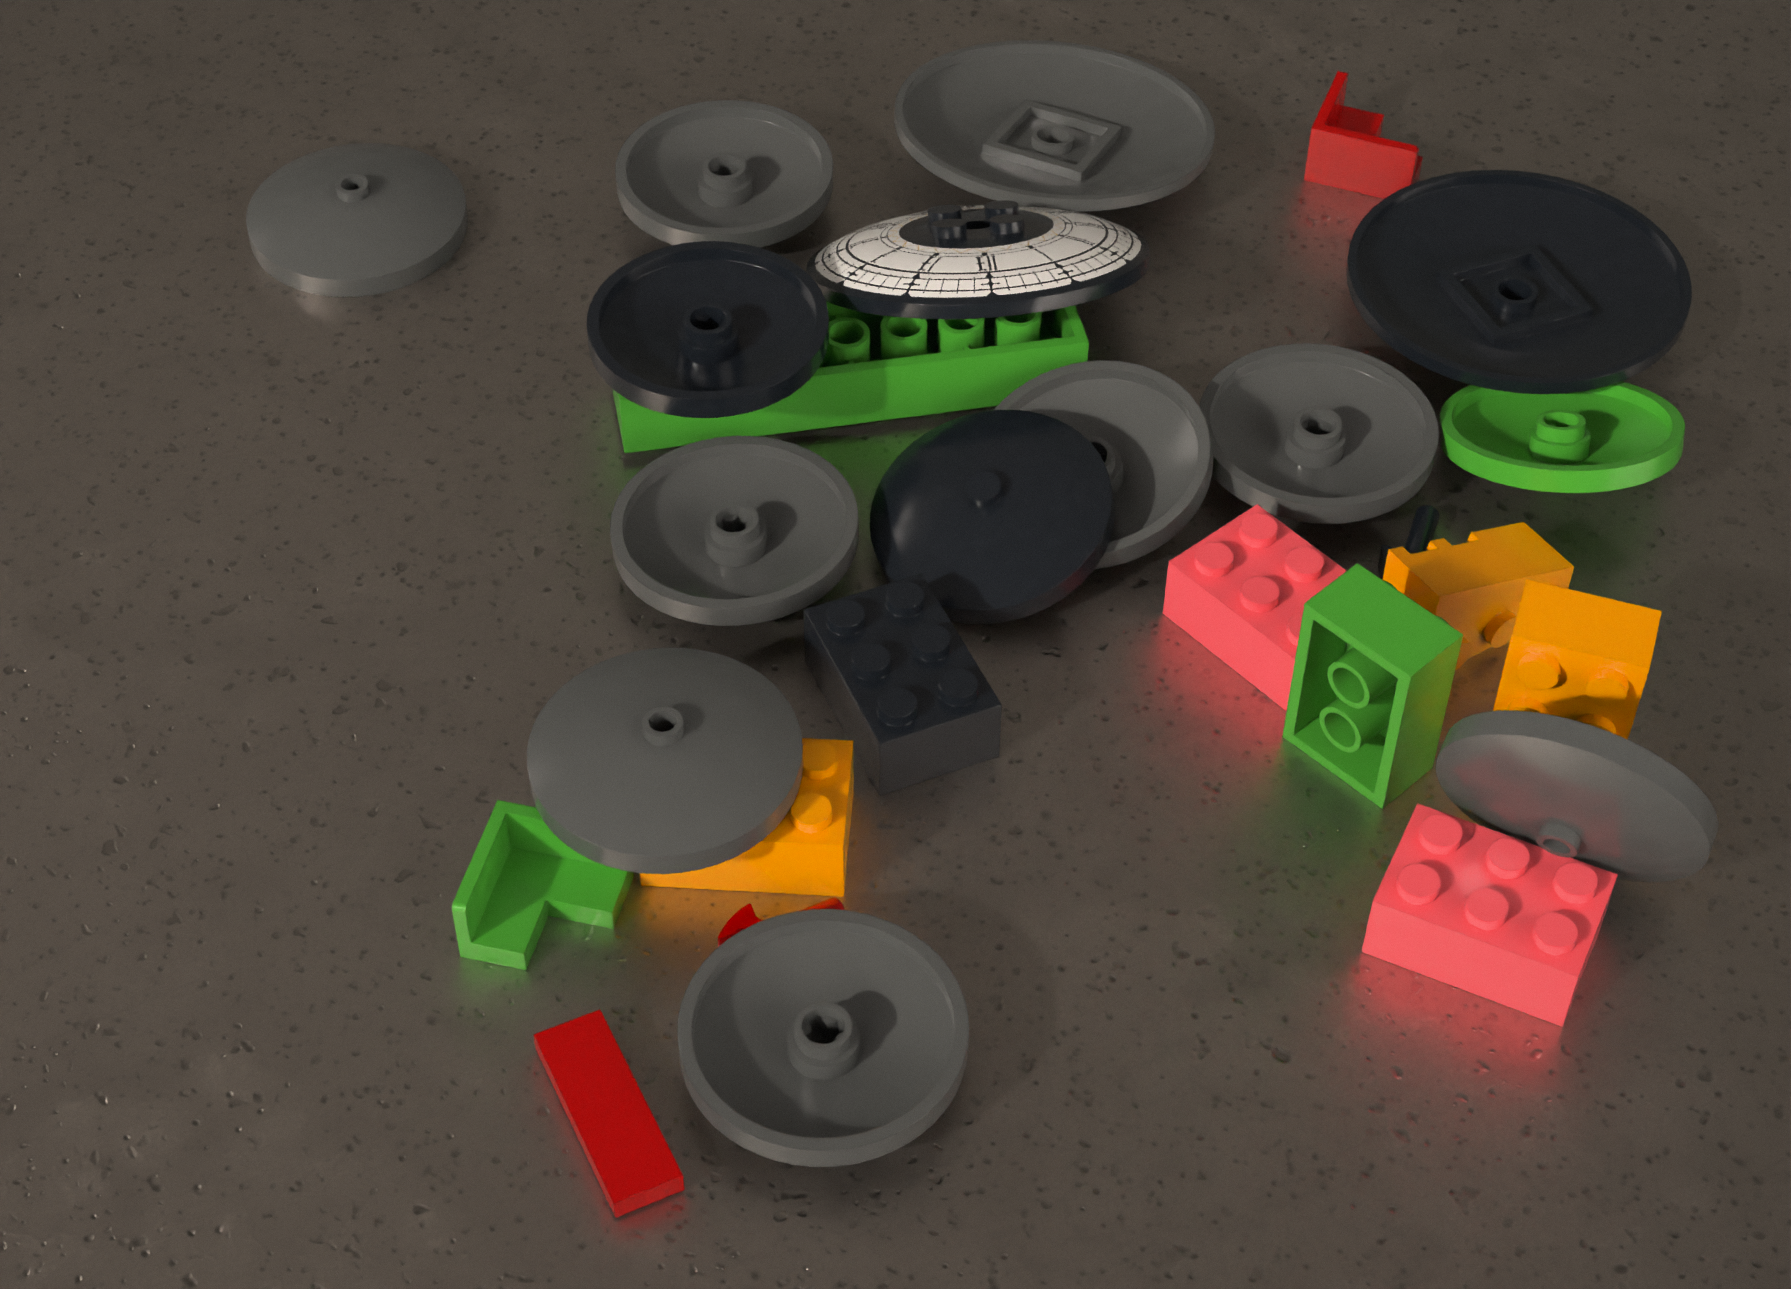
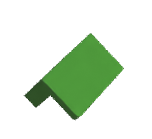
(520, 880)

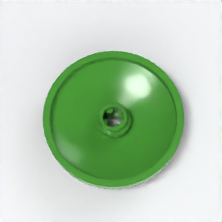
(1563, 441)

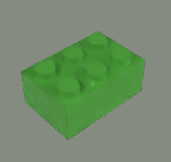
(1370, 684)

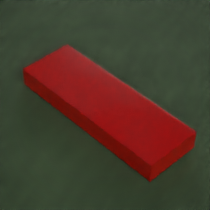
(608, 1113)

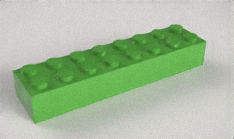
(887, 372)

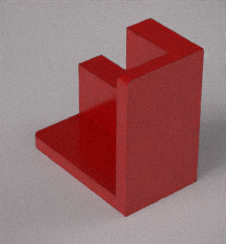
(1350, 153)

